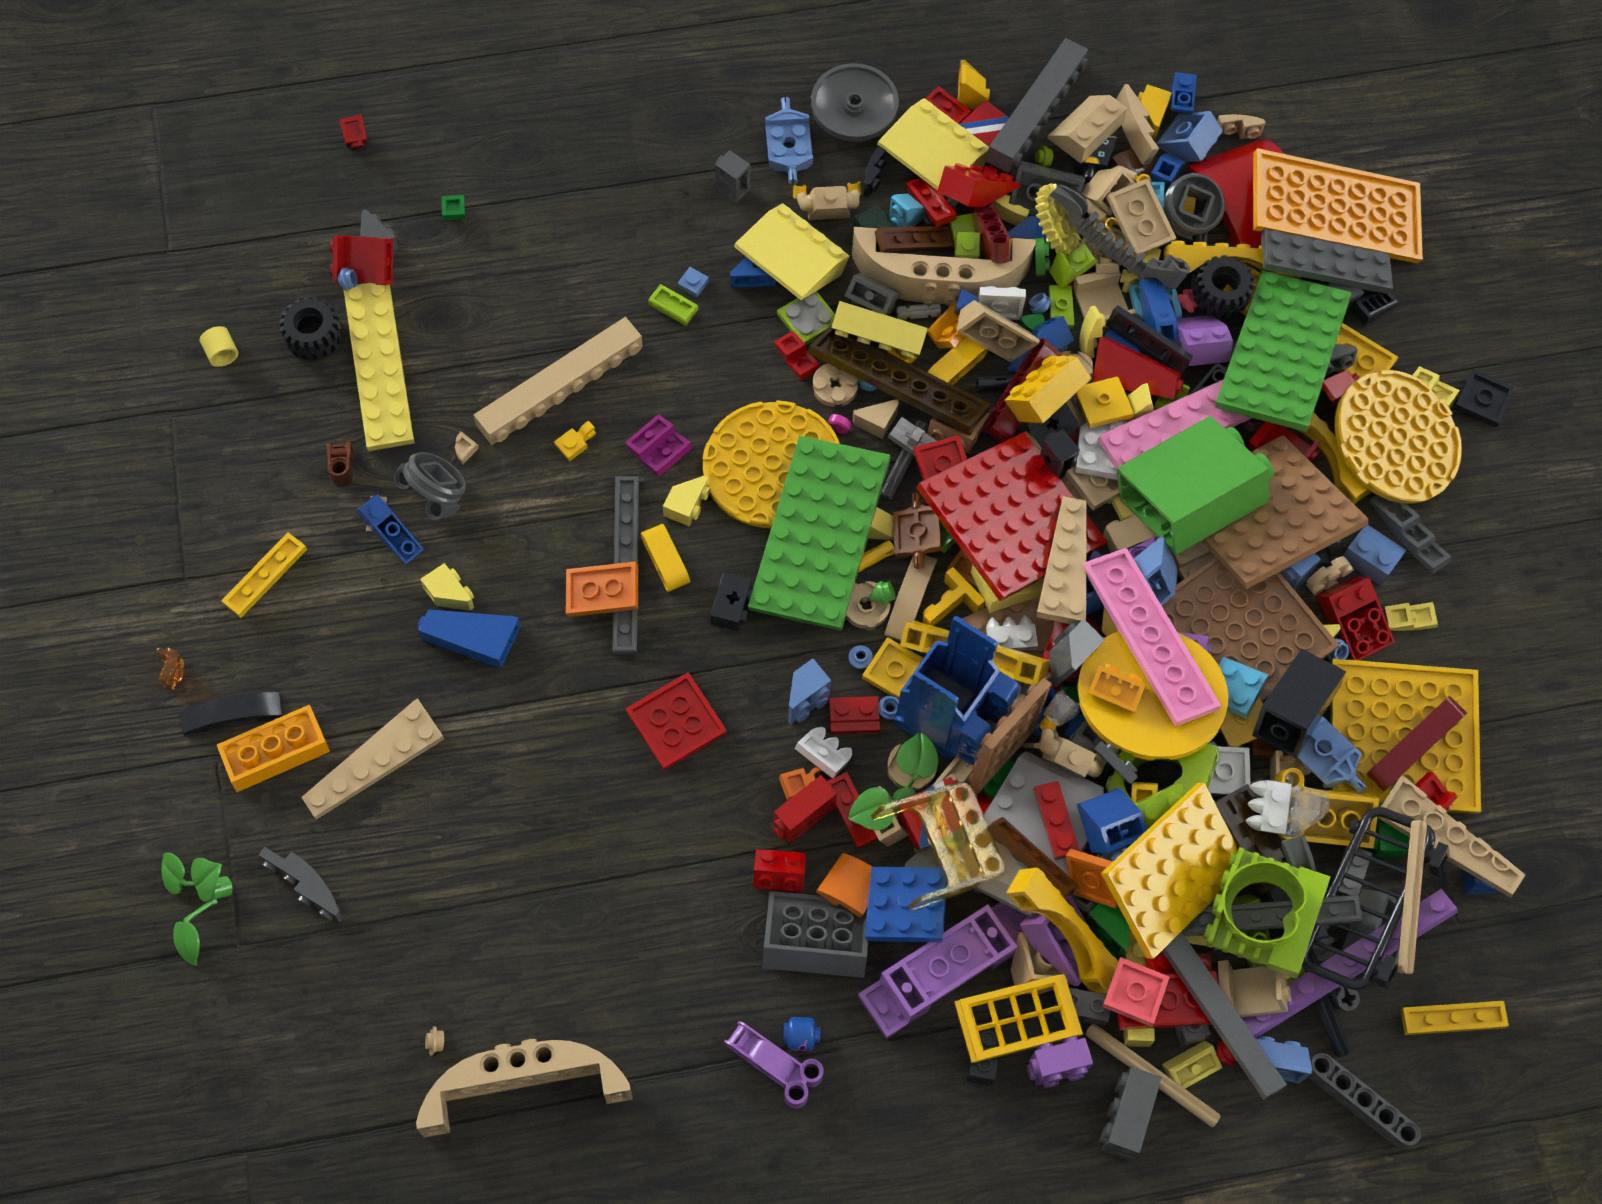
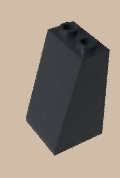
(1298, 703)

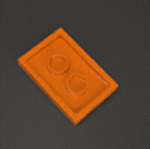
(602, 589)

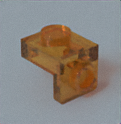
(173, 668)

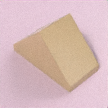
(876, 418)

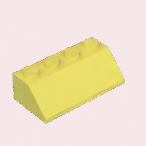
(879, 328)

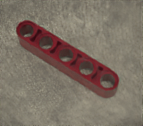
(992, 232)
(1002, 421)
(1416, 743)

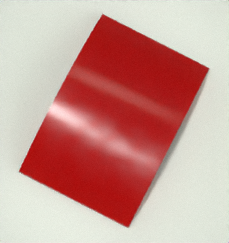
(1235, 177)

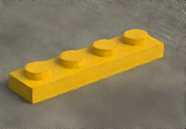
(264, 575)
(1454, 1017)

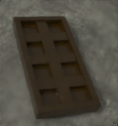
(1234, 812)

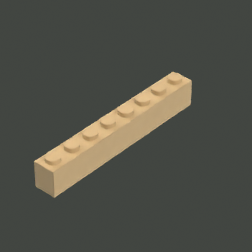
(558, 381)

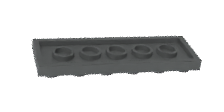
(1326, 261)

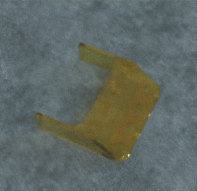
(956, 835)

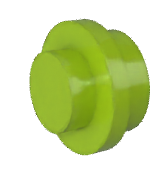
(1044, 156)

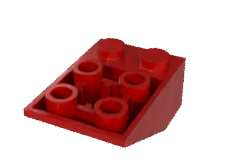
(975, 185)
(1359, 615)

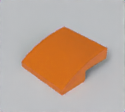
(848, 884)

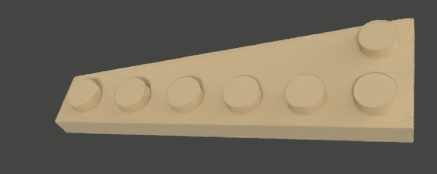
(1065, 578)
(387, 750)
(1465, 849)

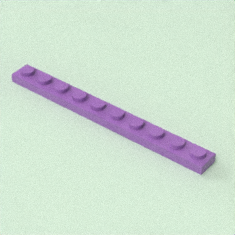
(1312, 987)

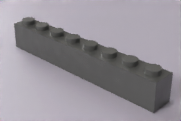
(1036, 106)

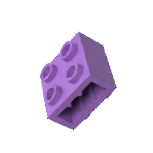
(1059, 1062)

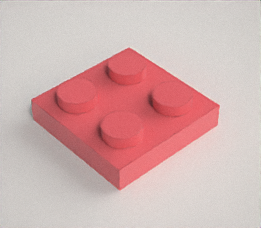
(1136, 992)

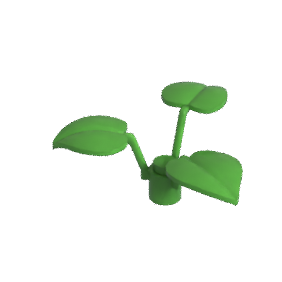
(914, 757)
(209, 888)

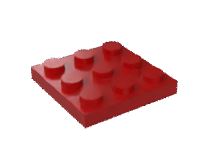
(676, 721)

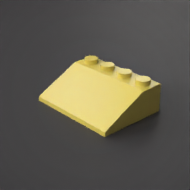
(929, 140)
(792, 252)

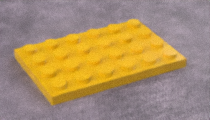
(1172, 870)

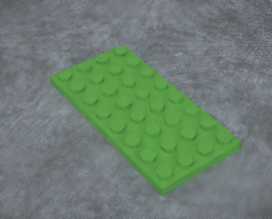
(1283, 350)
(819, 533)

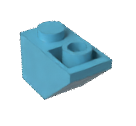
(905, 211)

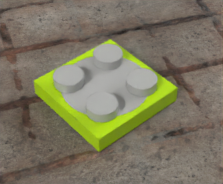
(807, 317)

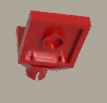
(939, 456)

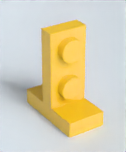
(959, 592)

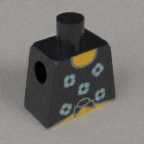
(1096, 161)

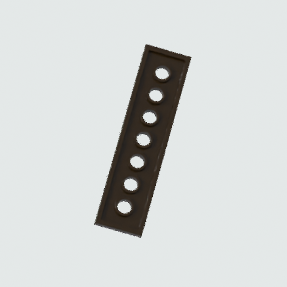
(905, 389)

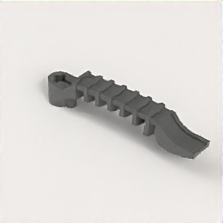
(1169, 272)
(1299, 854)

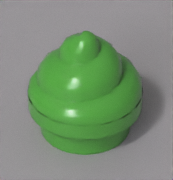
(883, 593)

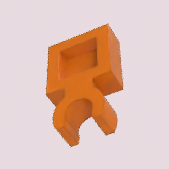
(796, 780)

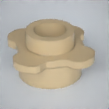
(434, 1041)

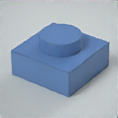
(693, 282)

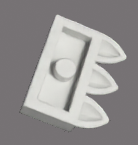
(1013, 636)
(824, 752)
(1272, 806)

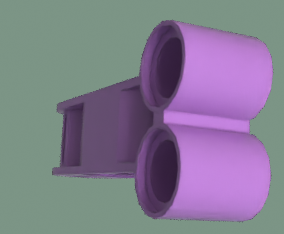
(774, 1062)

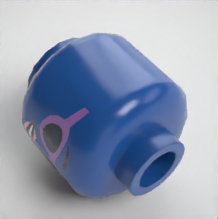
(801, 1034)

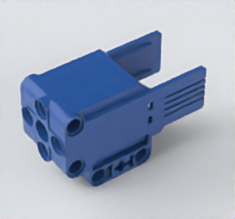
(934, 711)

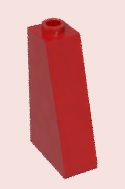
(1135, 369)

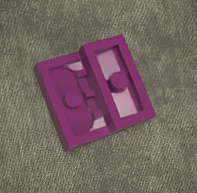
(658, 445)

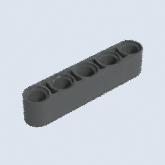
(1375, 1102)

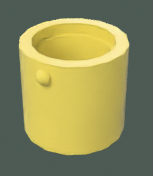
(219, 346)

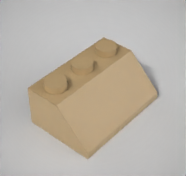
(1089, 126)
(994, 331)

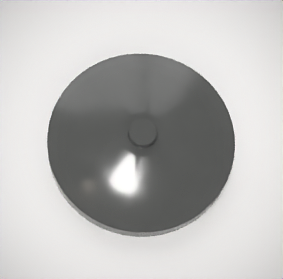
(854, 102)

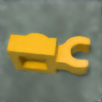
(573, 443)

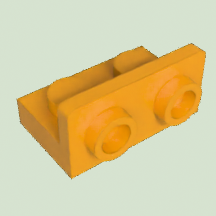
(944, 329)
(1117, 688)

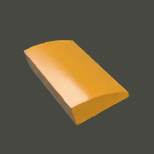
(273, 748)

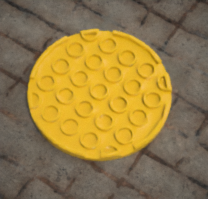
(1397, 437)
(752, 456)
(1149, 730)

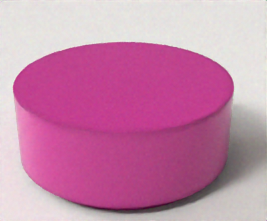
(839, 424)

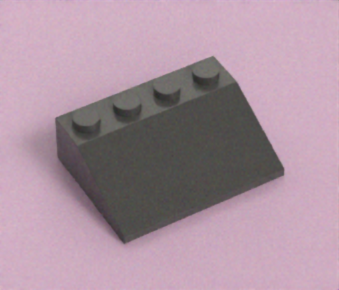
(813, 936)

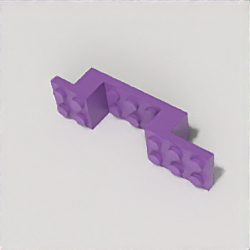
(940, 967)

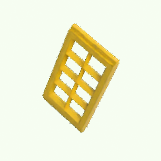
(970, 1029)

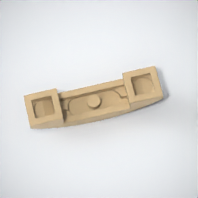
(910, 597)

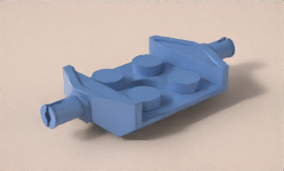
(791, 127)
(1338, 764)

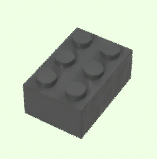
(1130, 1113)

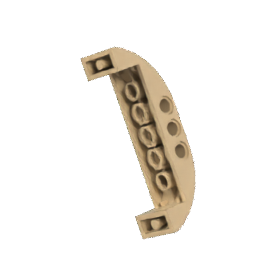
(937, 277)
(472, 1077)

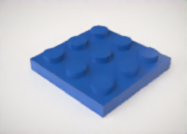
(888, 903)

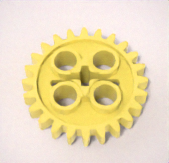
(1055, 222)

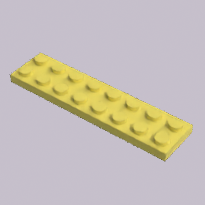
(378, 366)

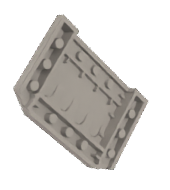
(1019, 807)

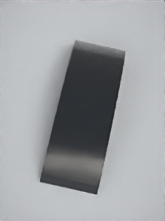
(231, 709)

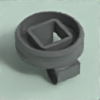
(1201, 187)
(435, 480)

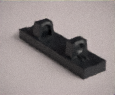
(1149, 340)

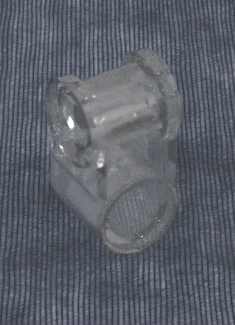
(1062, 709)

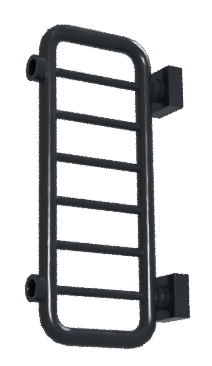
(1384, 970)

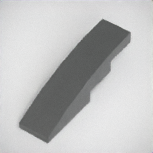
(1411, 533)

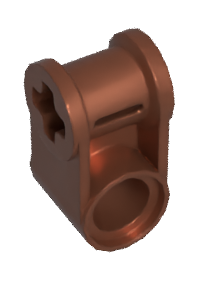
(340, 458)

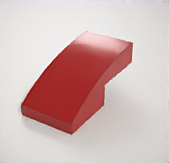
(796, 355)

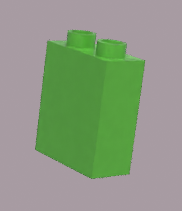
(1195, 483)

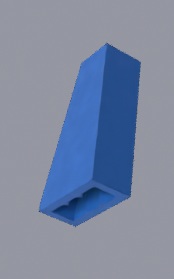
(471, 634)

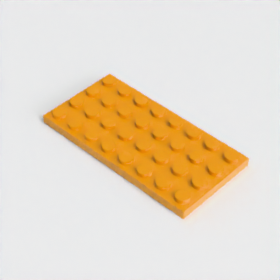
(1337, 204)

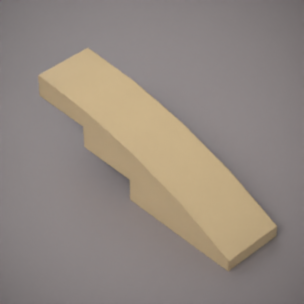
(1136, 126)

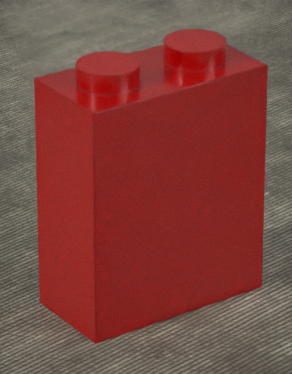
(804, 810)

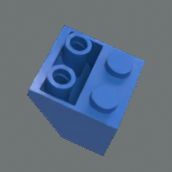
(1111, 821)

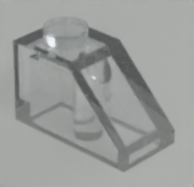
(1305, 809)

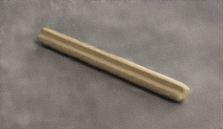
(1412, 897)
(1166, 1085)

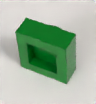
(453, 207)

